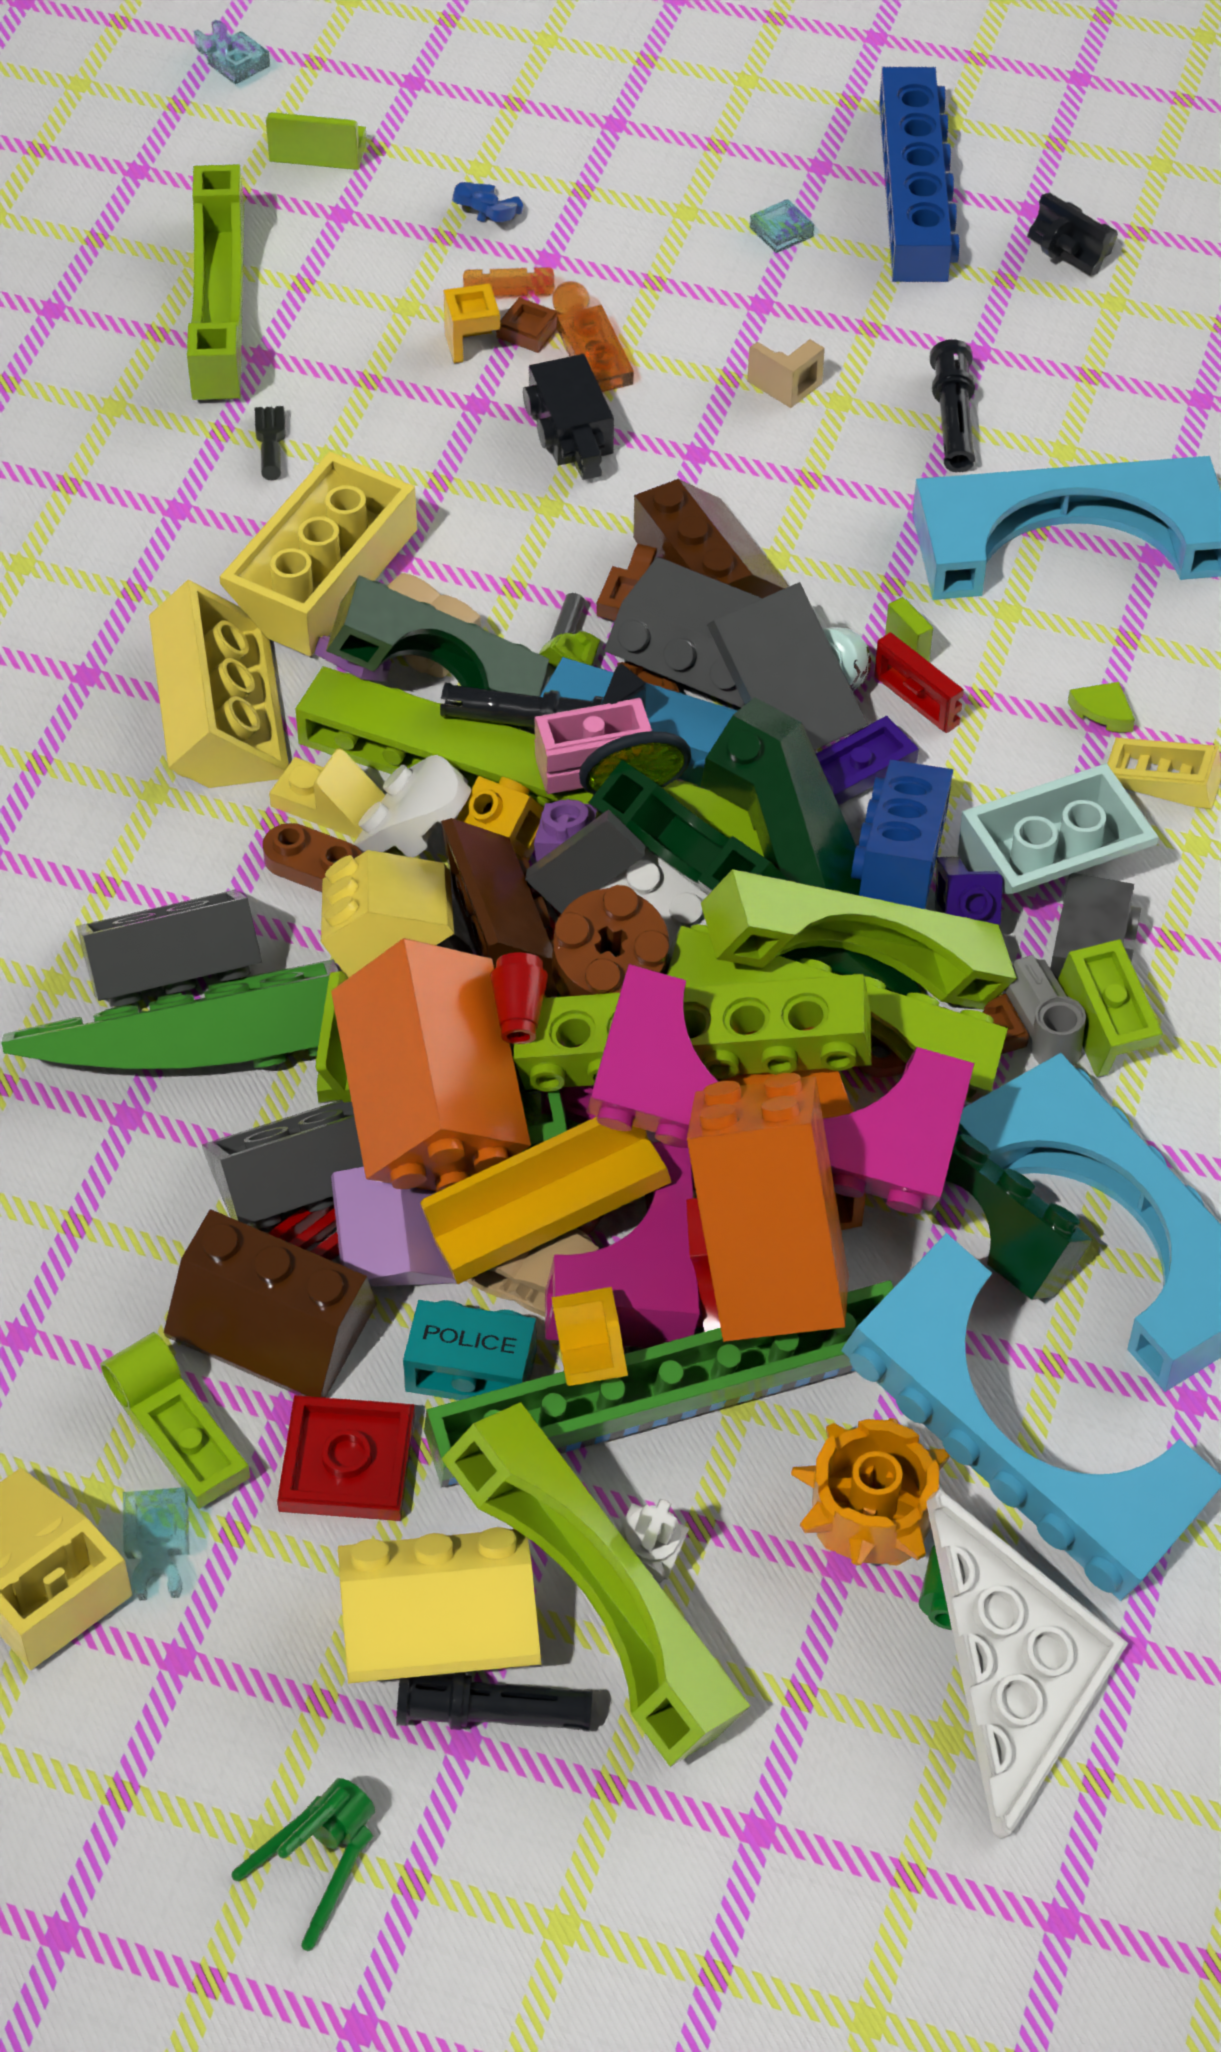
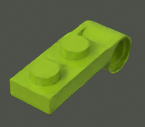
(174, 1420)

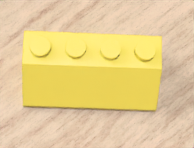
(316, 545)
(216, 691)

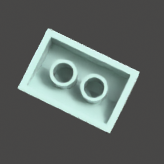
(1054, 829)

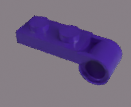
(862, 756)

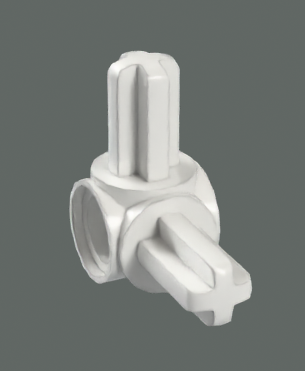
(654, 1537)

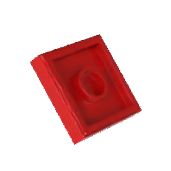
(346, 1458)

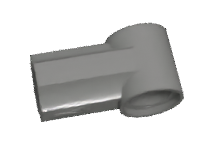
(1045, 1010)

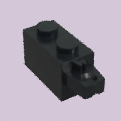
(570, 413)

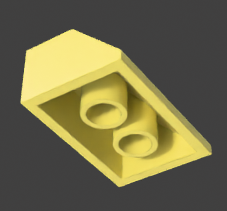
(378, 902)
(438, 1605)

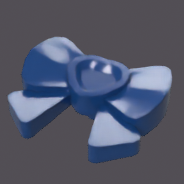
(482, 198)

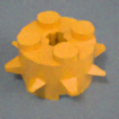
(872, 1492)

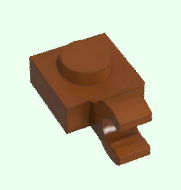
(622, 581)

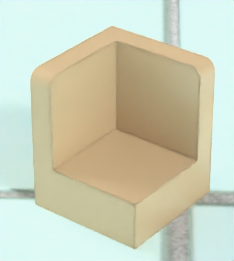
(784, 376)

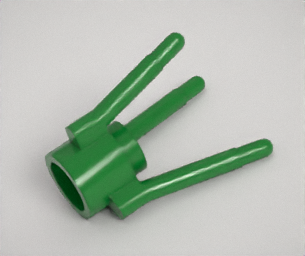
(332, 1819)

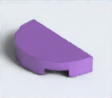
(379, 674)

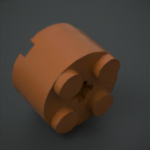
(609, 922)

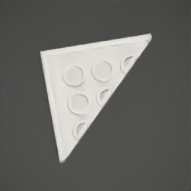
(1023, 1657)

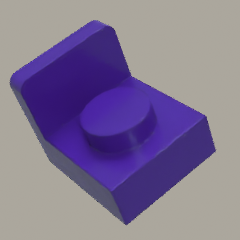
(967, 893)

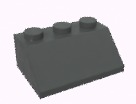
(667, 630)
(170, 947)
(284, 1163)

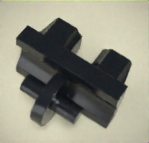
(1071, 234)

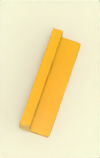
(540, 1195)

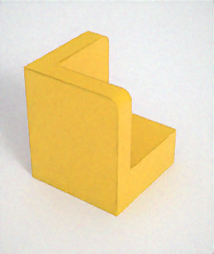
(468, 313)
(589, 1336)

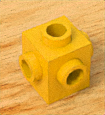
(505, 811)

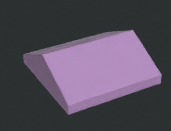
(385, 1232)

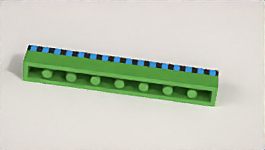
(661, 1385)

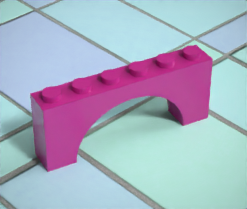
(886, 1149)
(648, 1267)

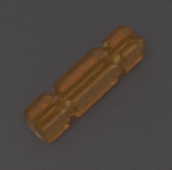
(513, 281)

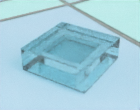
(781, 226)

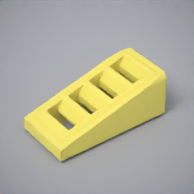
(1197, 766)

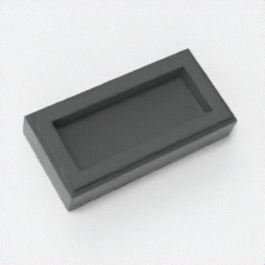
(585, 861)

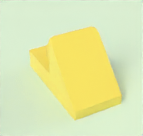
(327, 795)

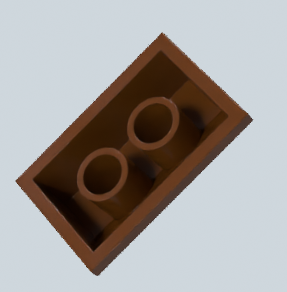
(702, 536)
(496, 896)
(267, 1306)

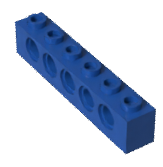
(916, 176)

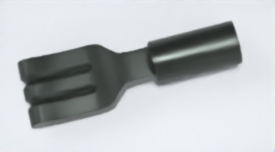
(270, 430)

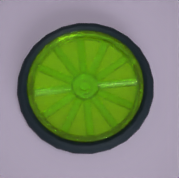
(653, 753)

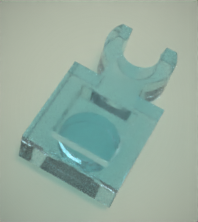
(232, 56)
(155, 1531)

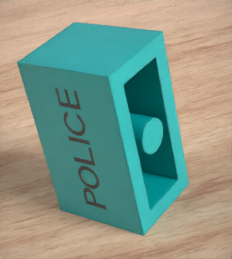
(467, 1350)

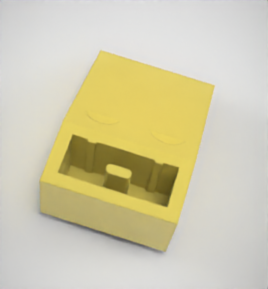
(53, 1570)

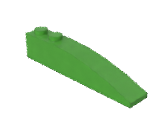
(233, 1023)

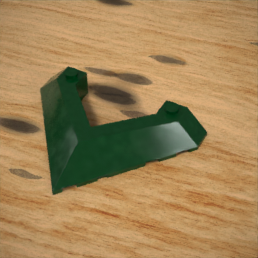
(774, 774)

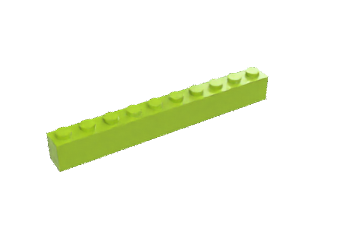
(393, 729)

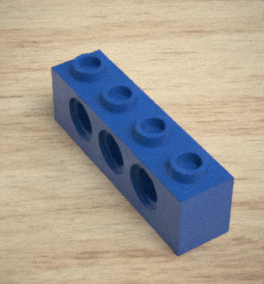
(902, 833)

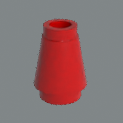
(519, 994)

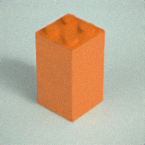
(428, 1067)
(768, 1207)

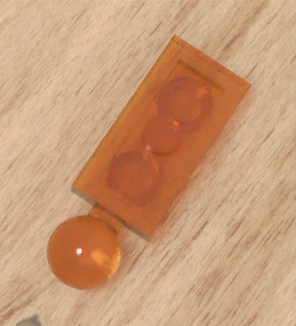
(591, 333)

